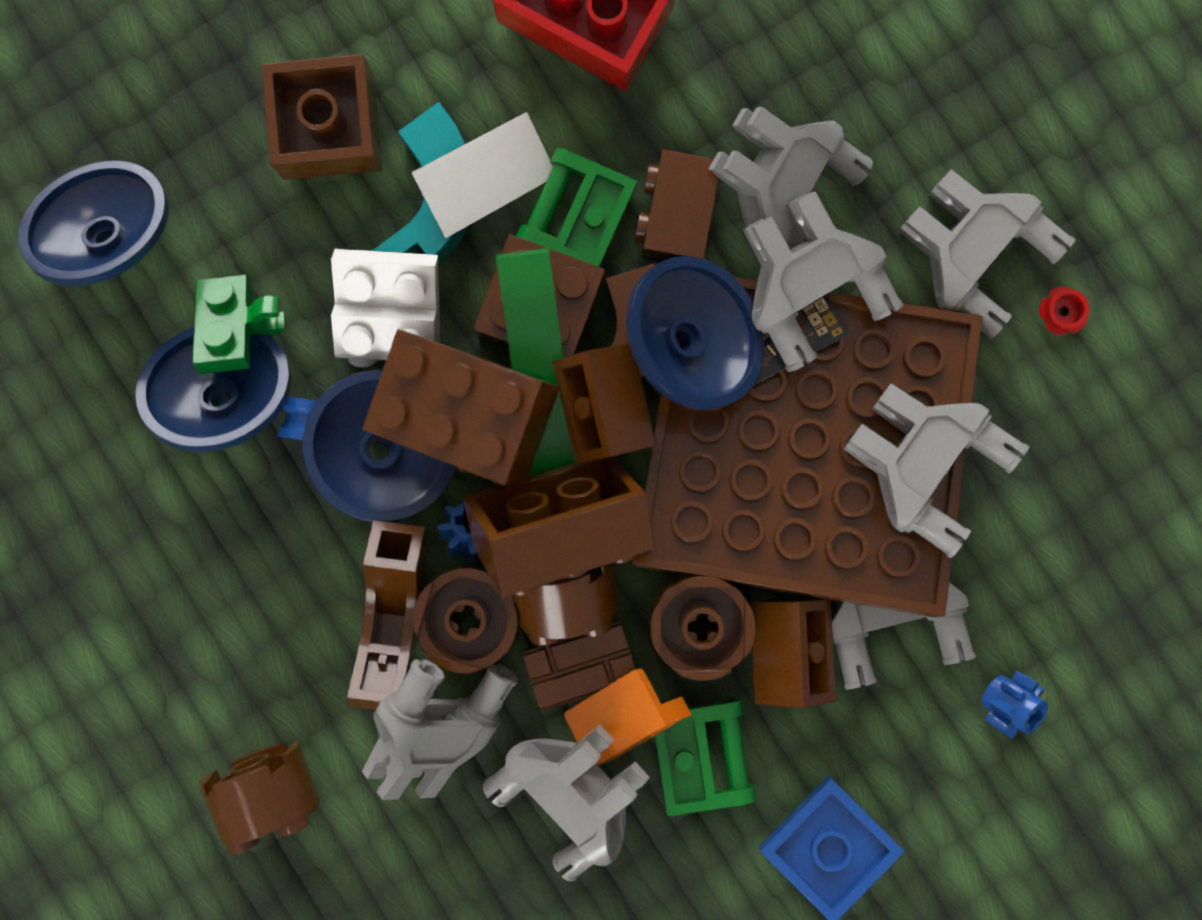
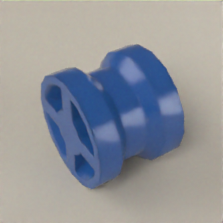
(295, 419)

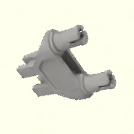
(785, 166)
(974, 242)
(810, 270)
(925, 455)
(854, 621)
(433, 733)
(573, 793)

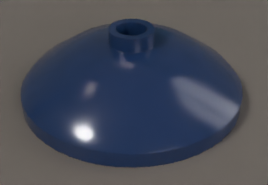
(93, 223)
(711, 321)
(187, 406)
(347, 474)

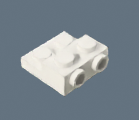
(379, 295)

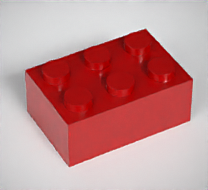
(596, 35)

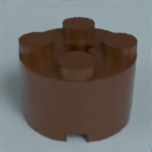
(569, 607)
(442, 632)
(722, 643)
(260, 796)

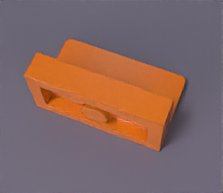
(627, 712)

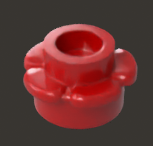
(1073, 301)

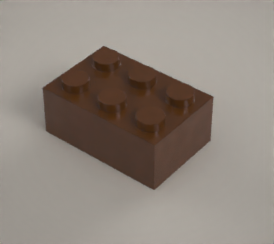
(460, 409)
(559, 525)

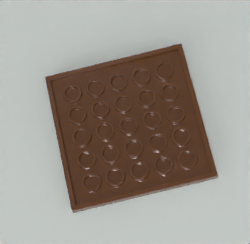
(774, 496)

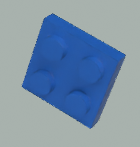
(830, 849)

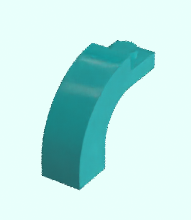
(427, 139)

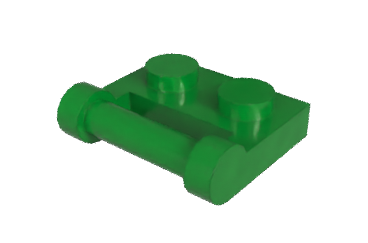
(593, 214)
(687, 763)

